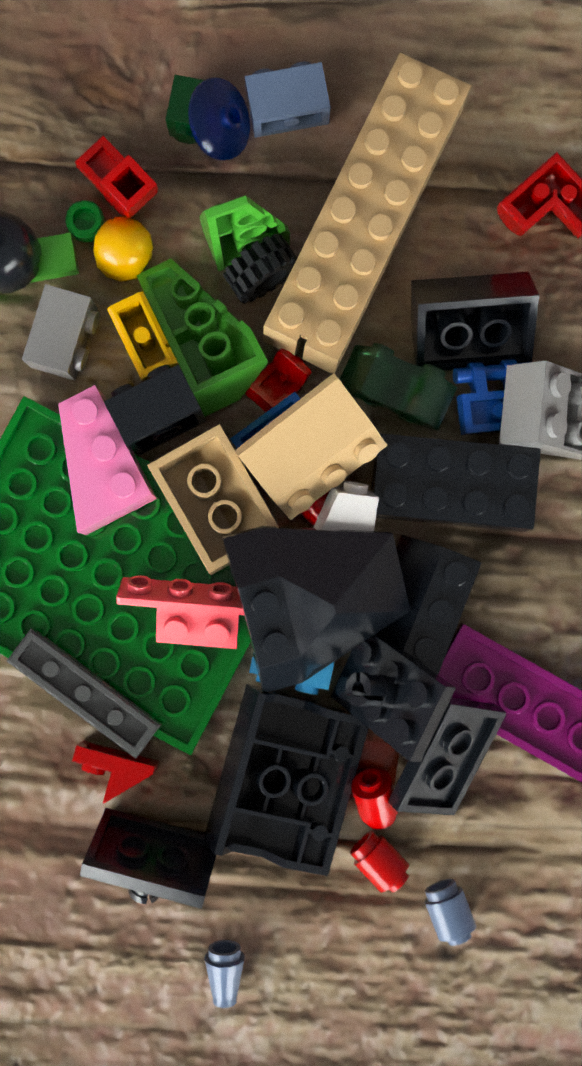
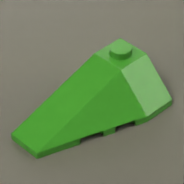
(236, 227)
(209, 343)

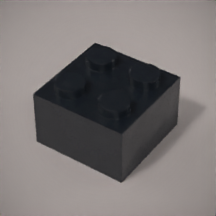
(154, 409)

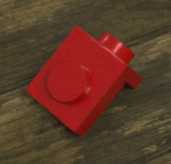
(279, 380)

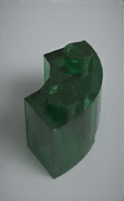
(407, 390)

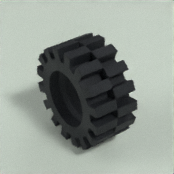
(260, 268)

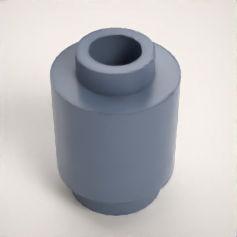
(449, 912)

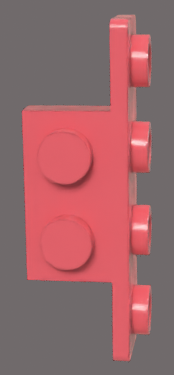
(187, 610)

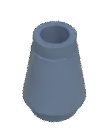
(224, 971)

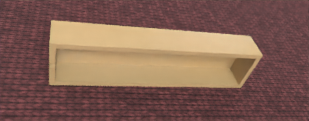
(366, 213)

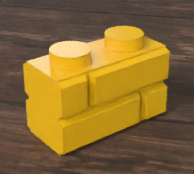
(141, 334)

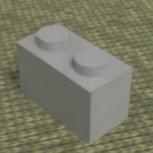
(61, 332)

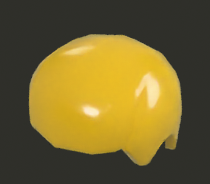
(122, 248)

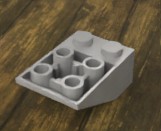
(543, 409)

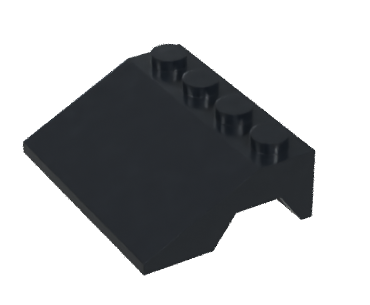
(286, 781)

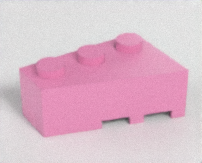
(101, 468)

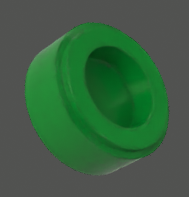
(84, 220)

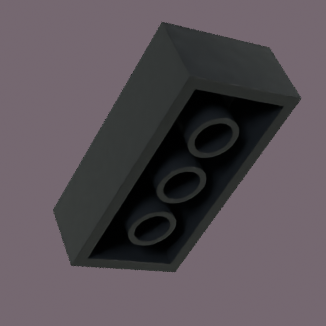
(456, 483)

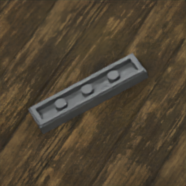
(84, 692)

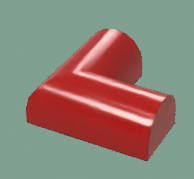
(547, 189)

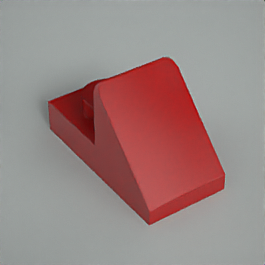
(124, 768)

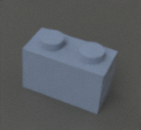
(287, 99)

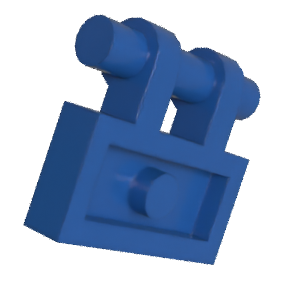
(481, 409)

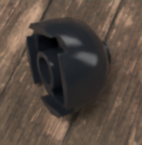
(18, 253)

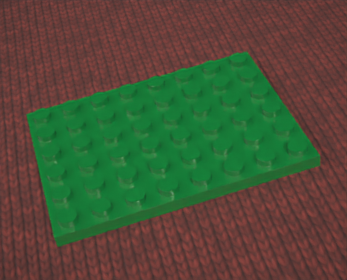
(71, 580)

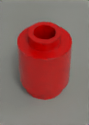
(371, 793)
(380, 862)

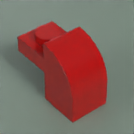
(117, 178)

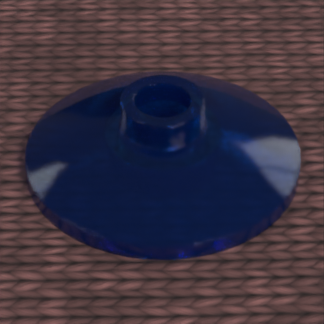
(219, 119)

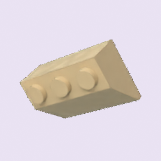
(311, 447)
(210, 494)

